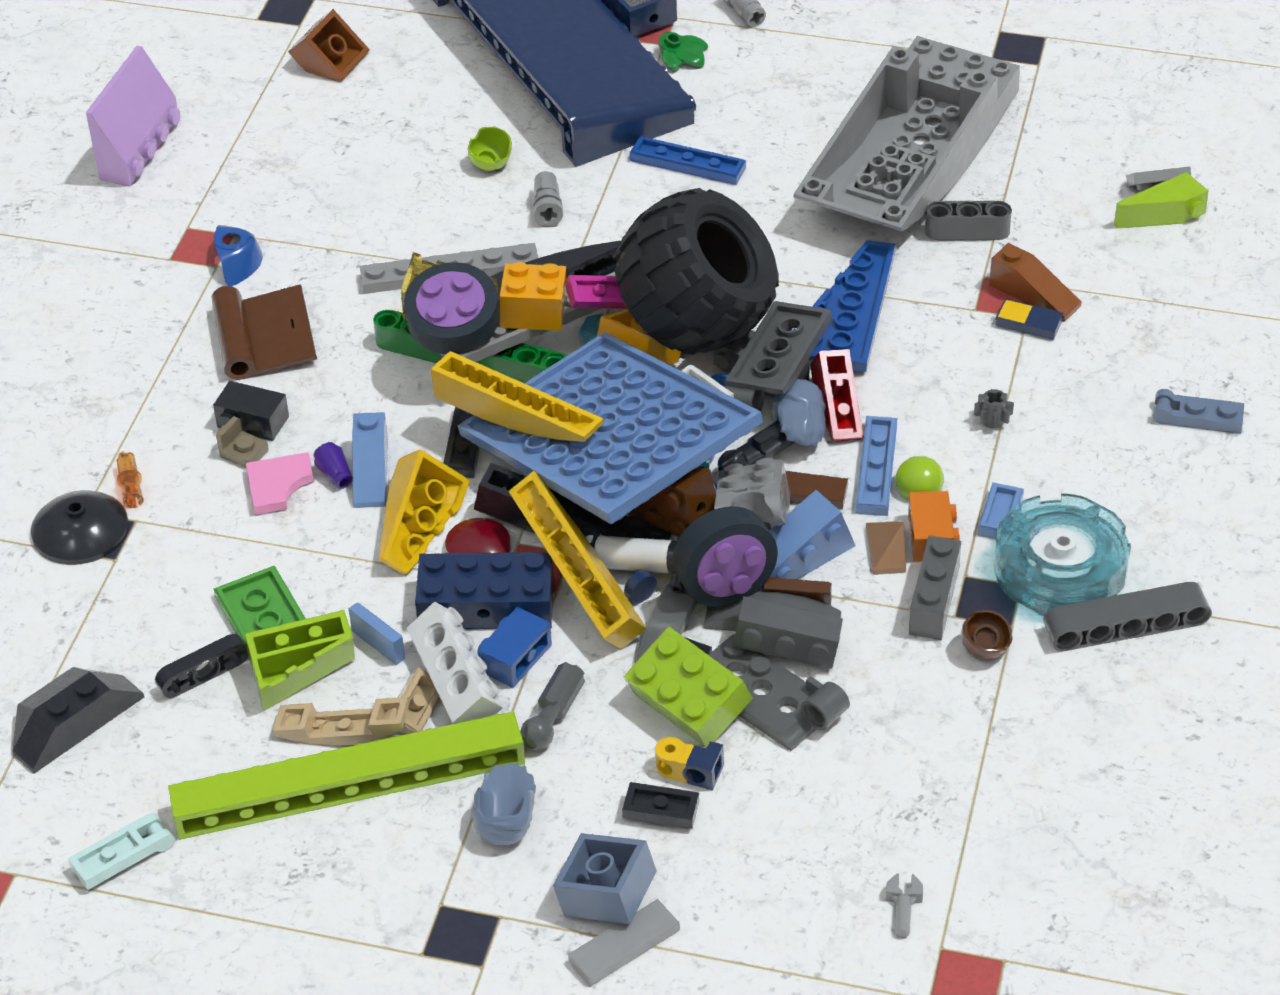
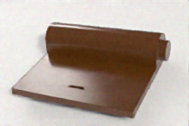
(259, 333)

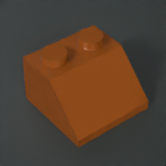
(329, 48)

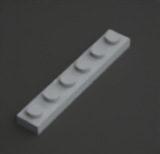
(391, 275)

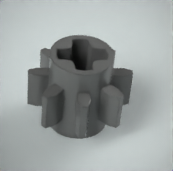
(993, 408)

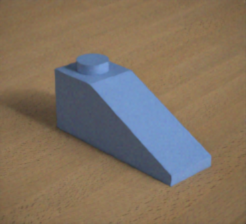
(369, 459)

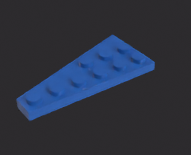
(857, 303)

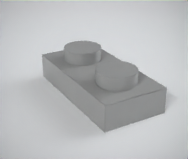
(1147, 179)

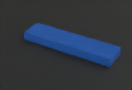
(688, 160)

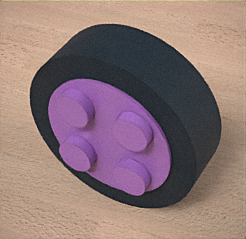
(452, 308)
(725, 556)

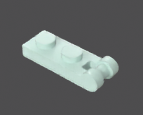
(121, 850)

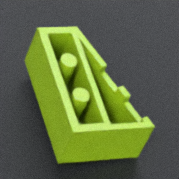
(298, 654)

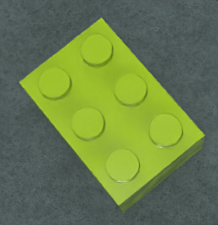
(688, 687)

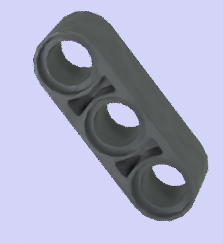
(968, 220)

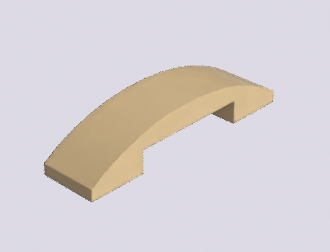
(341, 727)

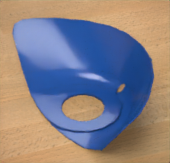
(240, 259)

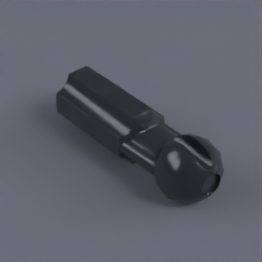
(759, 446)

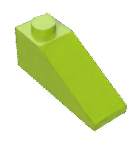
(1163, 204)

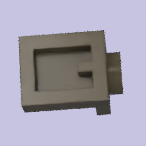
(238, 445)

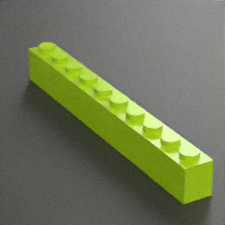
(345, 775)

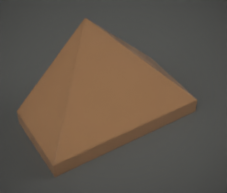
(886, 547)

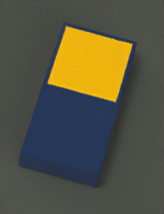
(1029, 319)

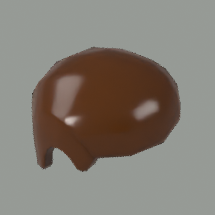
(986, 634)

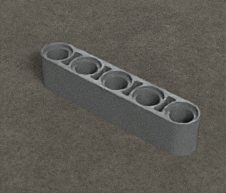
(1127, 616)

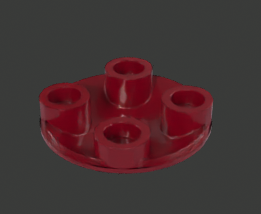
(478, 536)

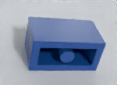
(515, 646)

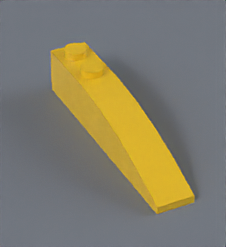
(509, 401)
(578, 562)

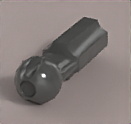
(553, 705)

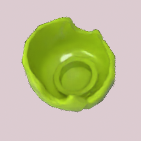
(490, 148)
(919, 475)

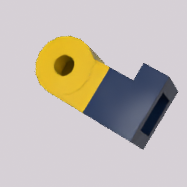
(689, 762)

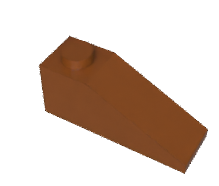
(1030, 281)

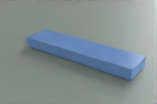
(876, 465)

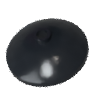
(79, 527)

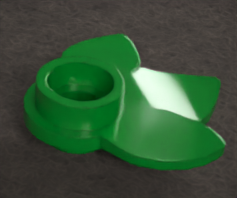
(681, 49)

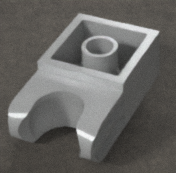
(756, 487)

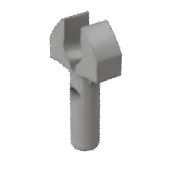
(904, 902)

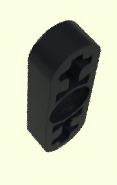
(174, 680)

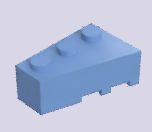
(810, 537)

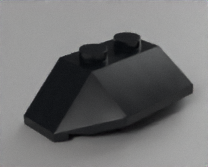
(68, 713)

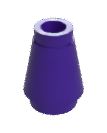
(333, 464)

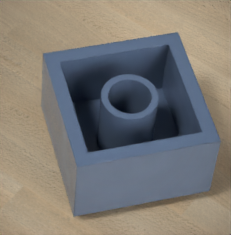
(605, 878)

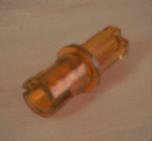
(129, 479)

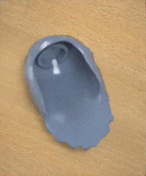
(801, 413)
(504, 804)

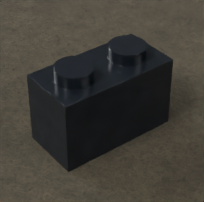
(259, 409)

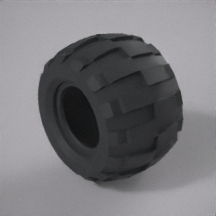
(696, 271)

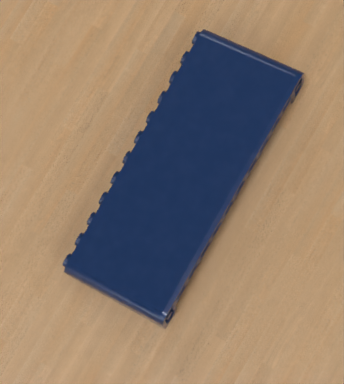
(582, 71)

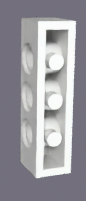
(454, 664)

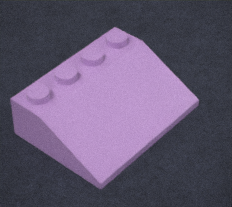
(131, 119)

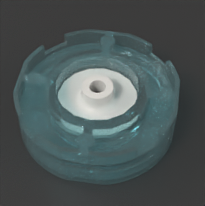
(1060, 552)

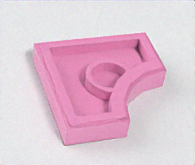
(276, 479)

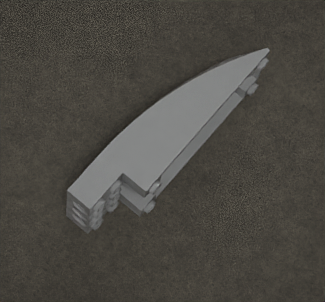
(871, 159)

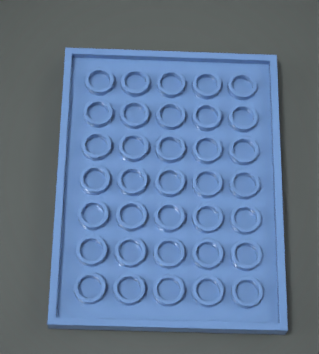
(651, 435)

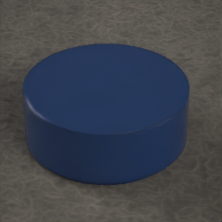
(640, 586)

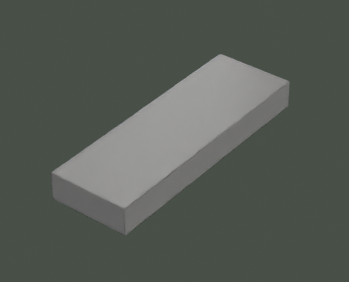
(623, 942)

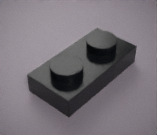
(661, 805)

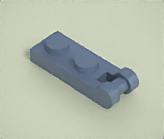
(1198, 412)

